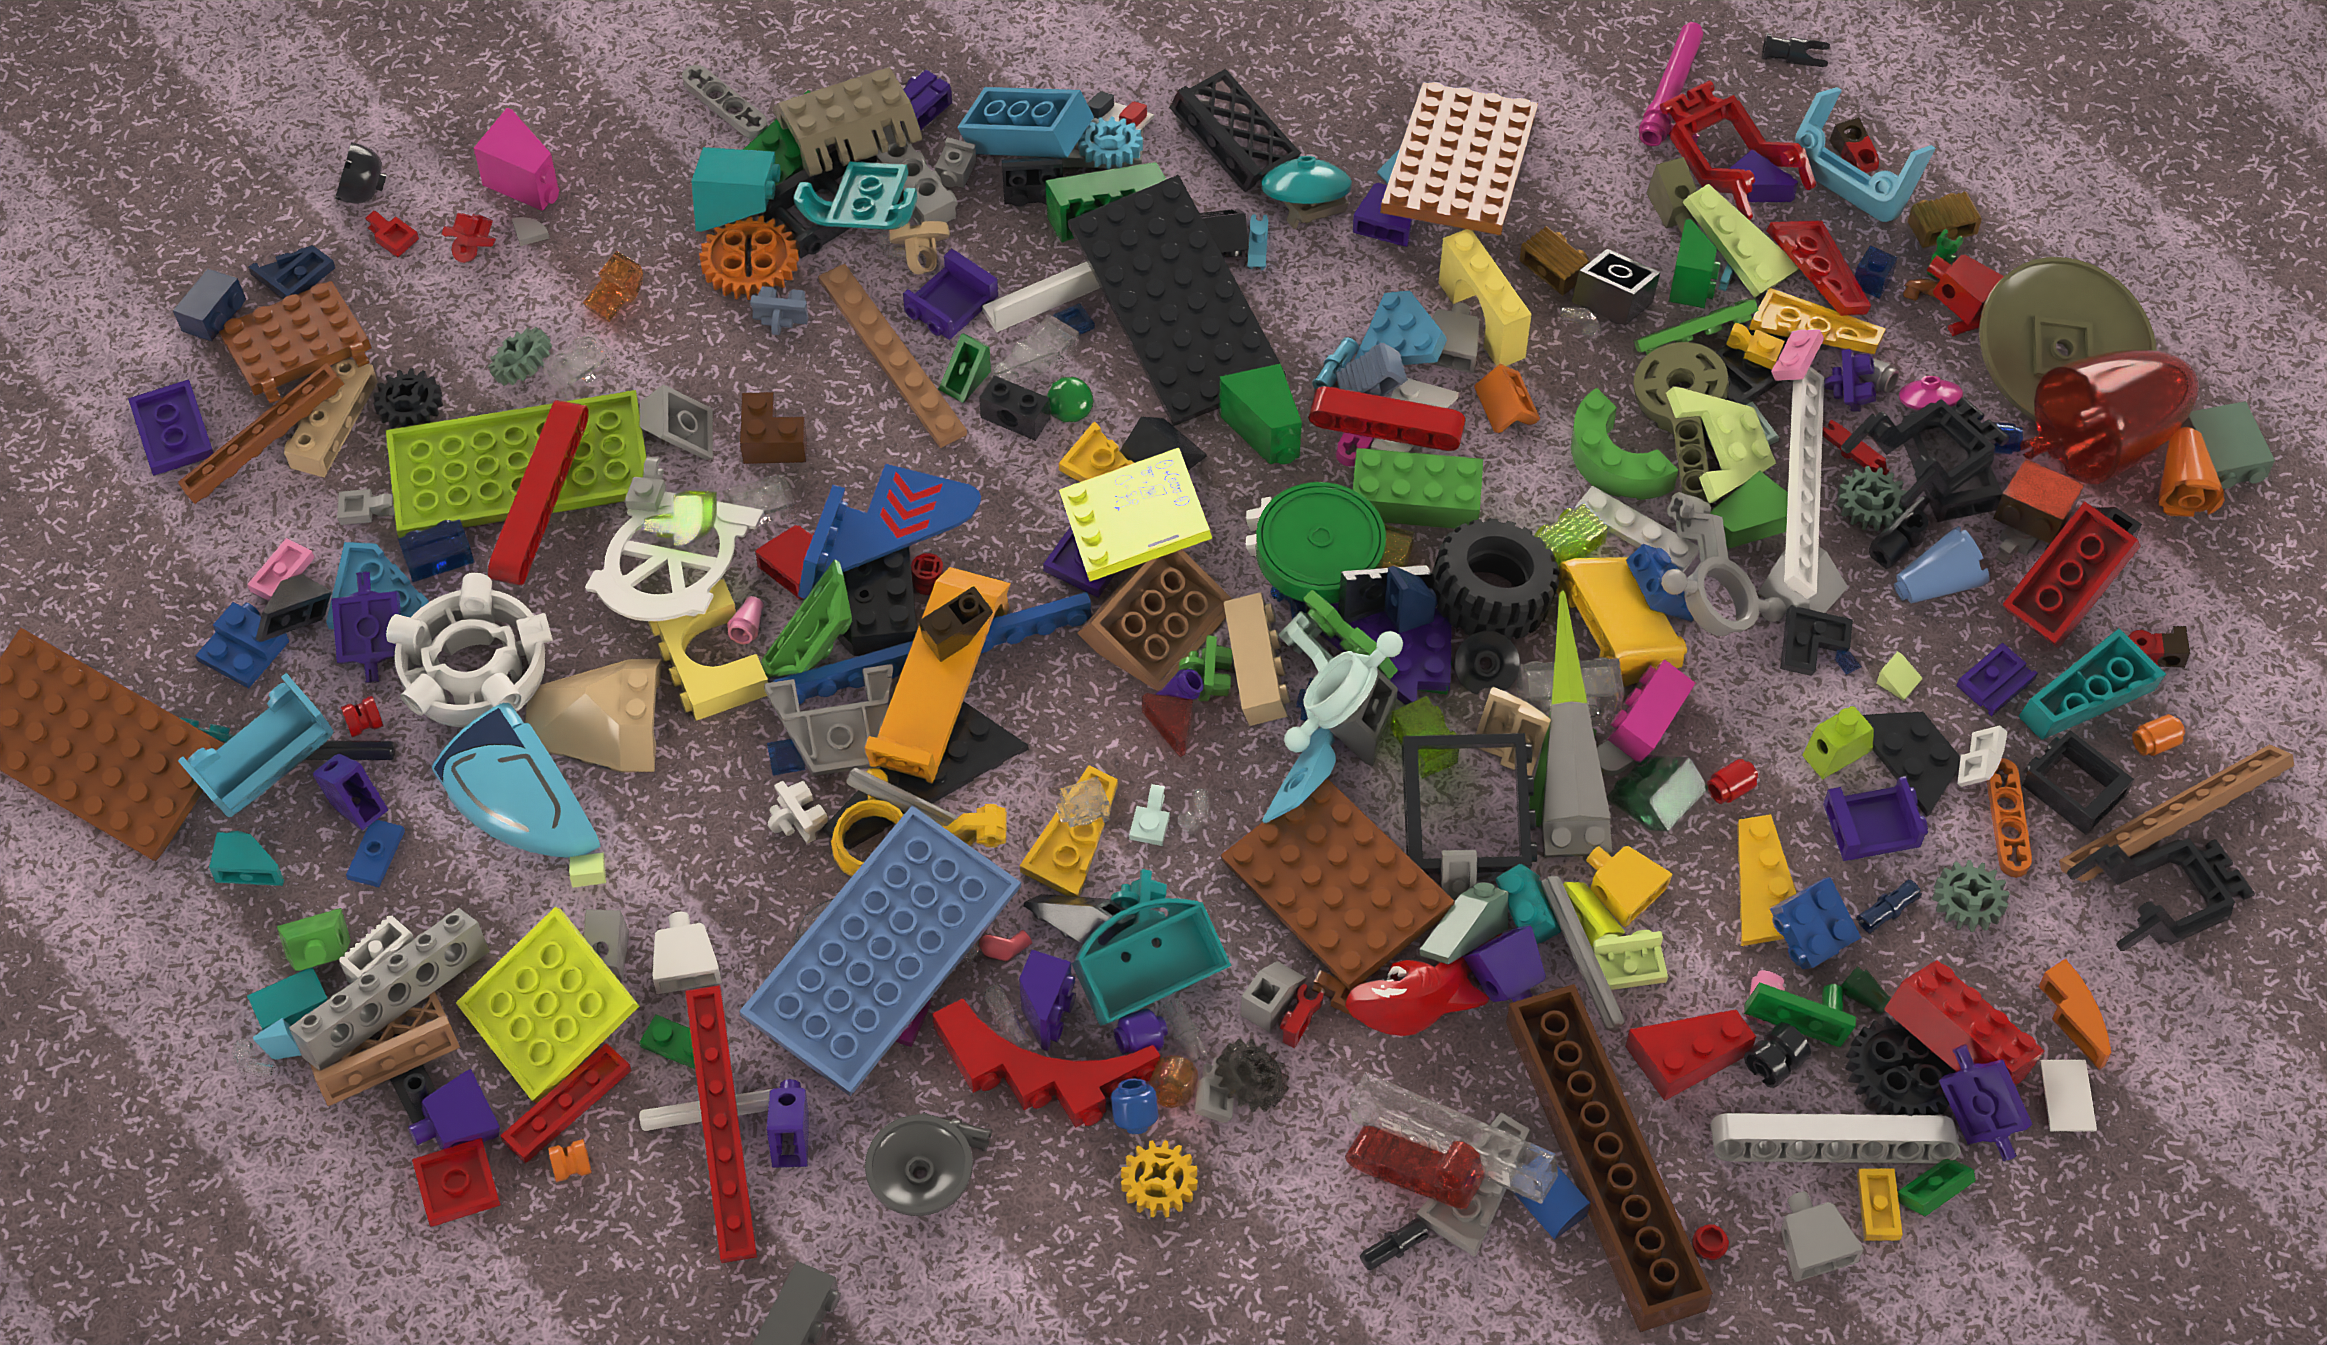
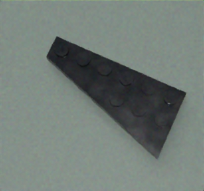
(972, 750)

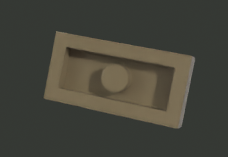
(1307, 212)

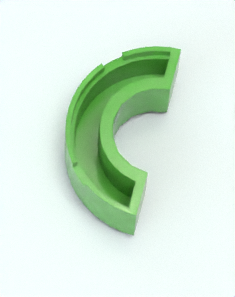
(1606, 464)

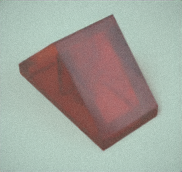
(1171, 718)

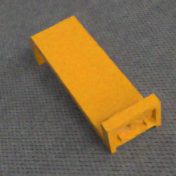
(932, 690)

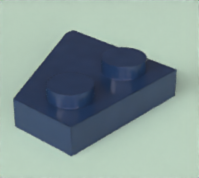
(294, 271)

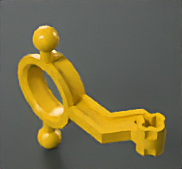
(983, 827)

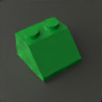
(1694, 268)

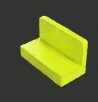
(1591, 912)

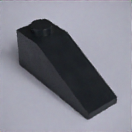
(292, 606)

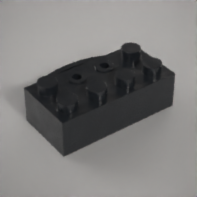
(888, 612)

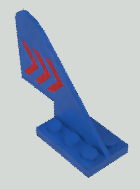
(902, 512)

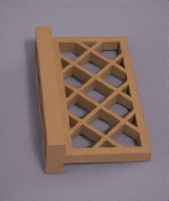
(389, 1055)

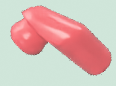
(1004, 948)

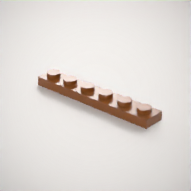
(260, 433)

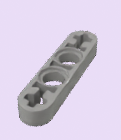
(725, 102)

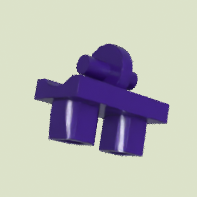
(1854, 392)

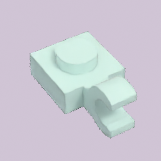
(1151, 823)

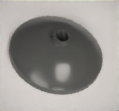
(917, 1145)

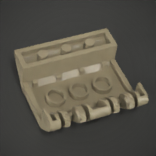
(850, 114)

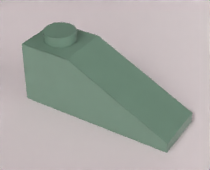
(1470, 922)

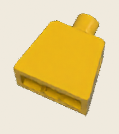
(1626, 882)

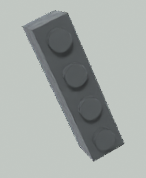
(800, 1308)

